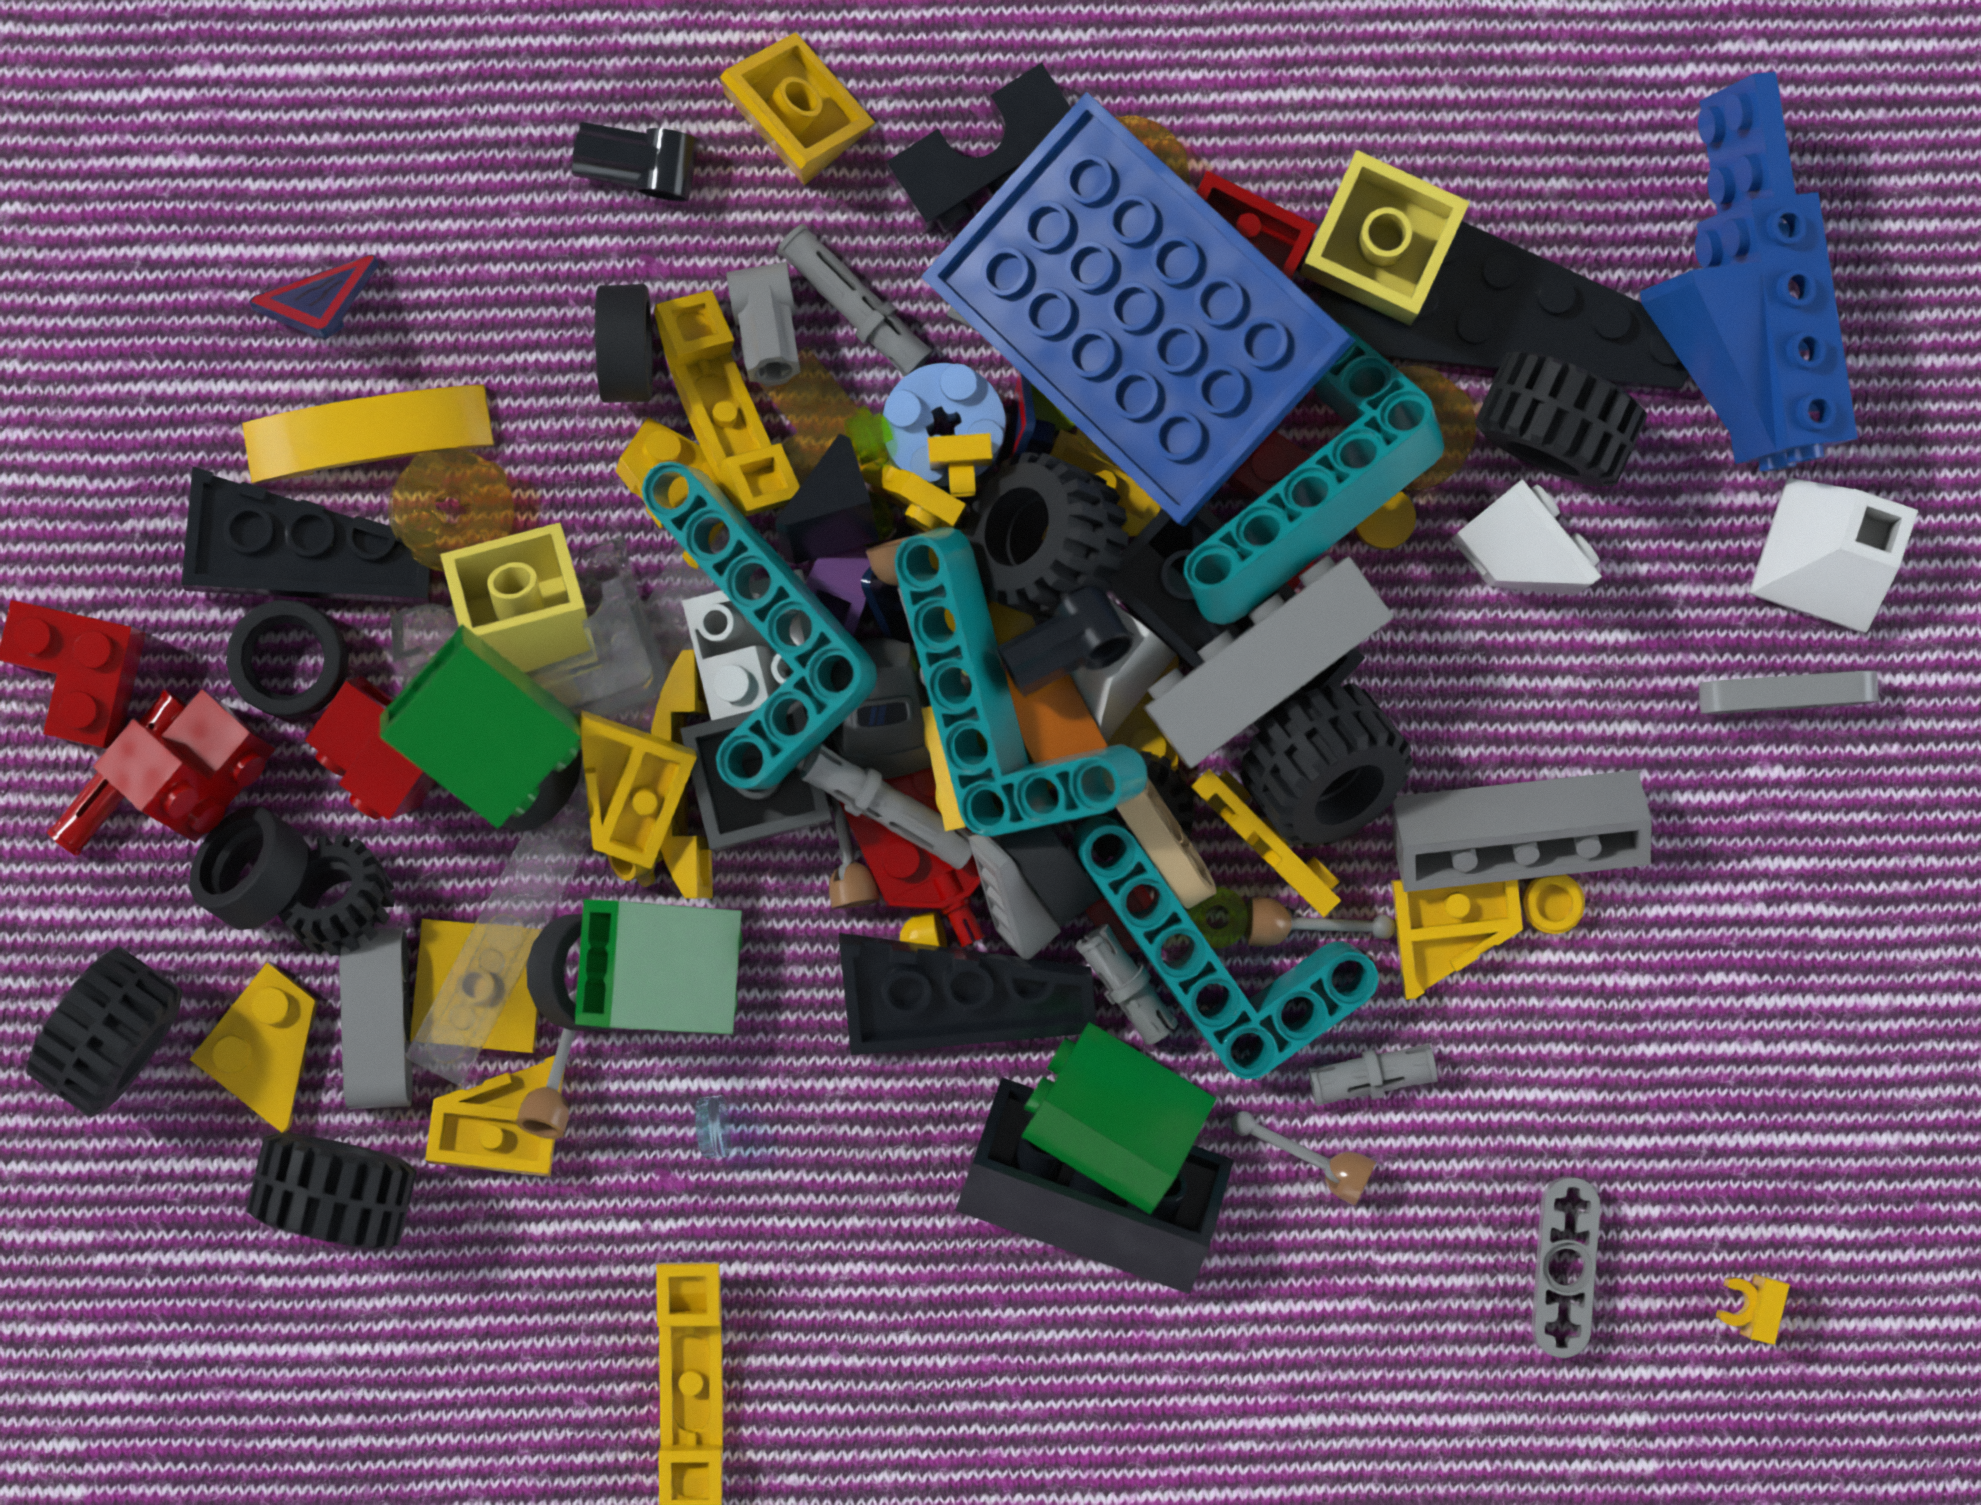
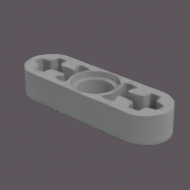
(1788, 692)
(1548, 1311)

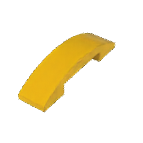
(719, 405)
(367, 431)
(685, 856)
(690, 1383)

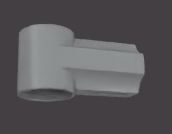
(764, 310)

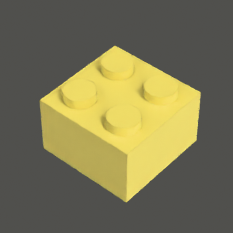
(1384, 238)
(520, 596)

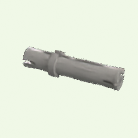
(872, 318)
(869, 795)

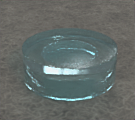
(713, 1127)

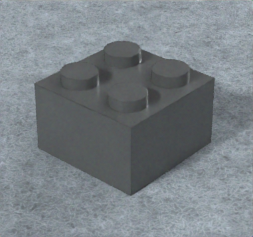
(749, 815)

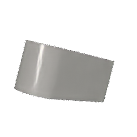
(376, 1021)

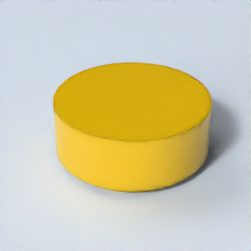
(1389, 524)
(1553, 903)

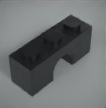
(945, 184)

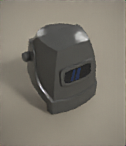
(889, 724)

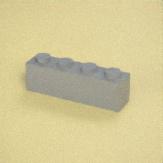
(1267, 661)
(1521, 830)

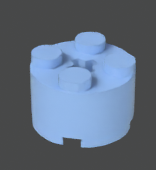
(936, 392)

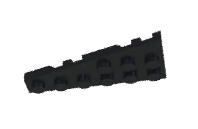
(1509, 300)

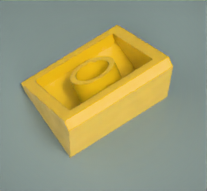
(796, 105)

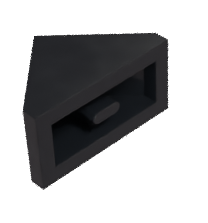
(828, 509)

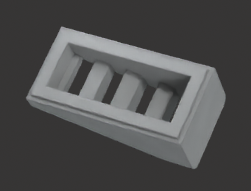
(1012, 902)

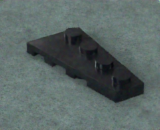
(277, 546)
(946, 996)

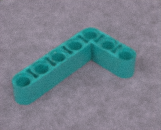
(1380, 453)
(772, 619)
(990, 703)
(1202, 967)

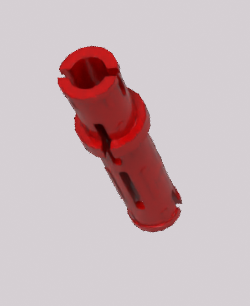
(99, 796)

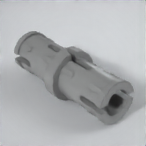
(1126, 984)
(1373, 1074)

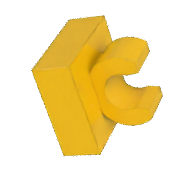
(960, 456)
(1762, 1307)

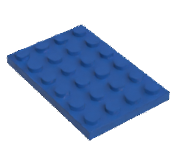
(1137, 309)

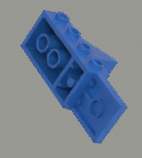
(1736, 315)

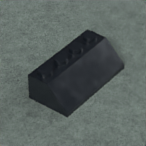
(1159, 596)
(1051, 1202)

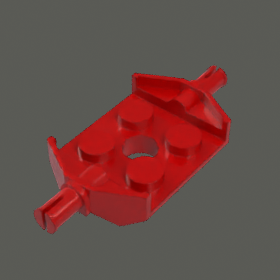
(912, 875)

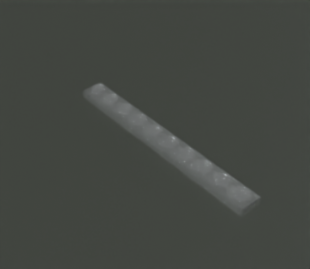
(539, 871)

